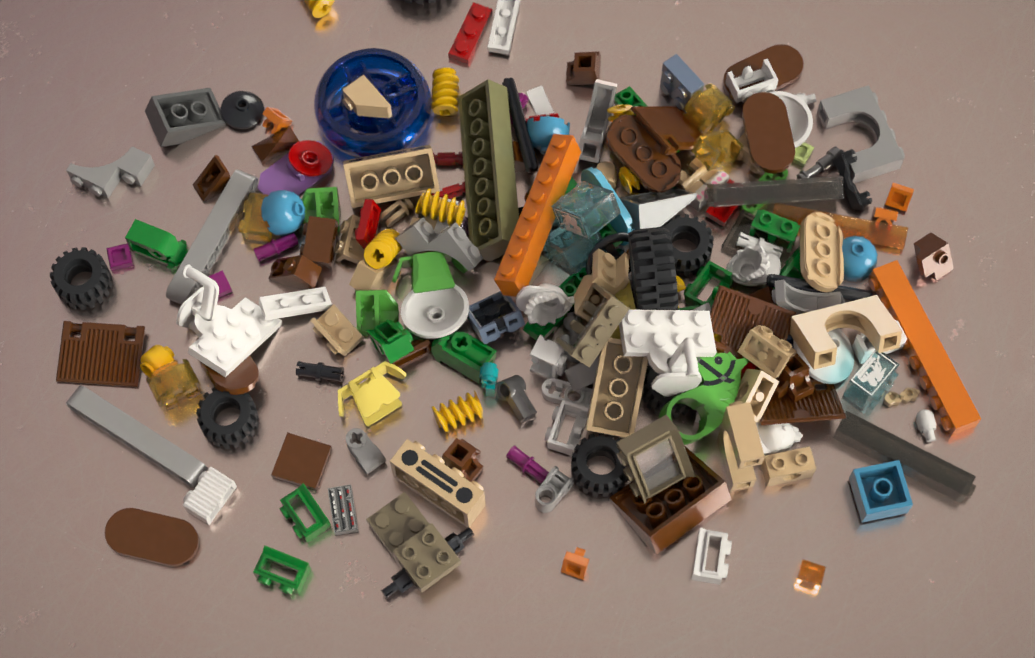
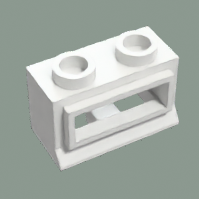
(749, 77)
(548, 359)
(571, 409)
(699, 572)

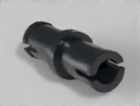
(320, 371)

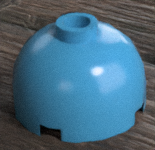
(543, 130)
(283, 212)
(859, 258)

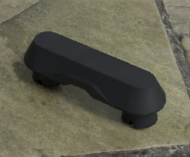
(856, 199)

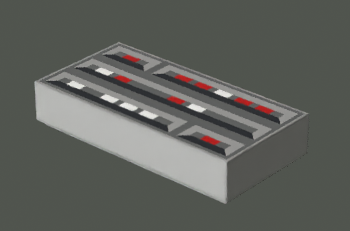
(343, 510)

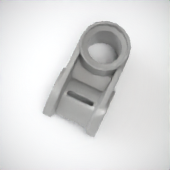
(366, 453)
(555, 486)

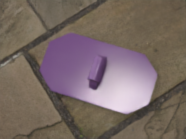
(284, 177)

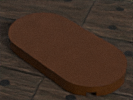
(784, 60)
(768, 132)
(641, 154)
(239, 381)
(151, 537)

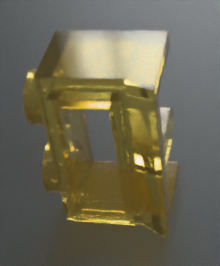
(706, 149)

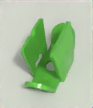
(429, 271)

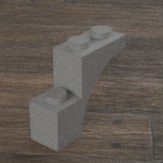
(597, 121)
(102, 180)
(450, 241)
(803, 301)

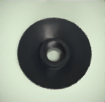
(242, 117)

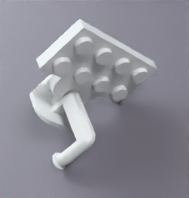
(223, 333)
(671, 345)

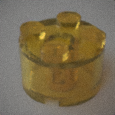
(708, 109)
(173, 384)

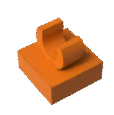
(277, 118)
(899, 196)
(885, 214)
(575, 563)

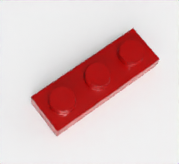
(470, 33)

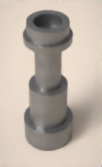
(821, 165)

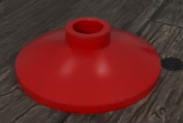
(310, 158)

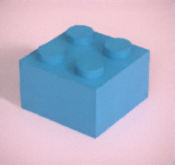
(880, 491)

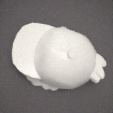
(753, 265)
(543, 303)
(778, 437)

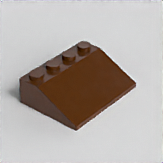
(674, 509)

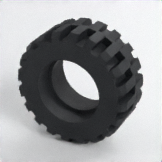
(653, 269)

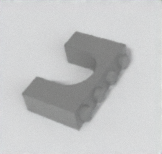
(863, 107)

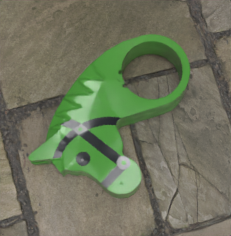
(715, 392)

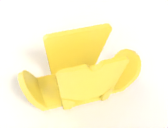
(376, 395)

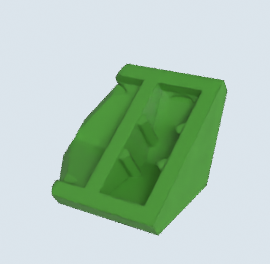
(322, 203)
(374, 308)

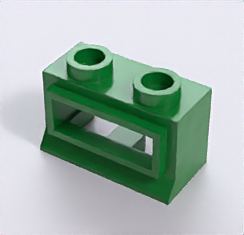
(775, 227)
(703, 276)
(391, 340)
(322, 523)
(285, 585)

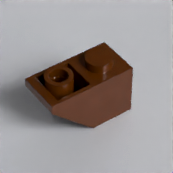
(295, 272)

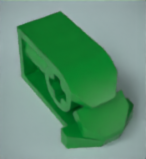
(156, 244)
(463, 353)

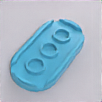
(623, 220)

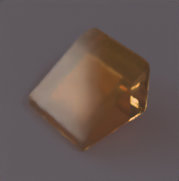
(810, 574)

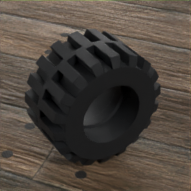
(697, 233)
(73, 264)
(657, 400)
(232, 433)
(595, 482)

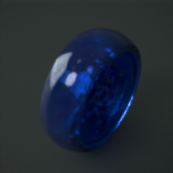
(380, 136)

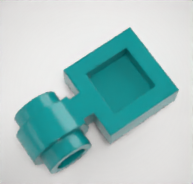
(489, 378)

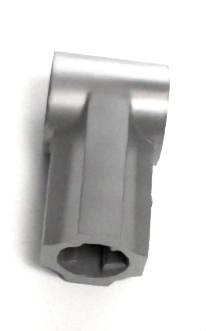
(514, 393)

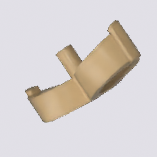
(906, 396)

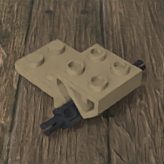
(415, 545)

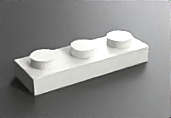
(503, 26)
(295, 303)

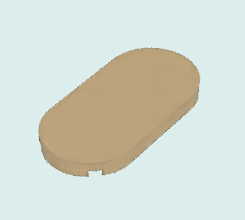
(821, 252)

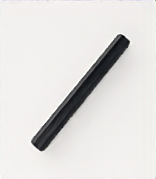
(520, 126)
(847, 292)

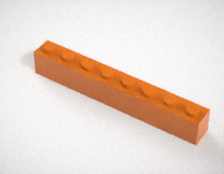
(537, 215)
(925, 349)

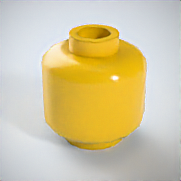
(155, 358)

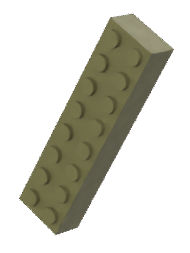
(488, 168)

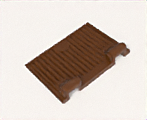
(669, 124)
(737, 313)
(100, 354)
(815, 407)

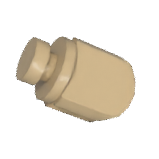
(609, 171)
(398, 205)

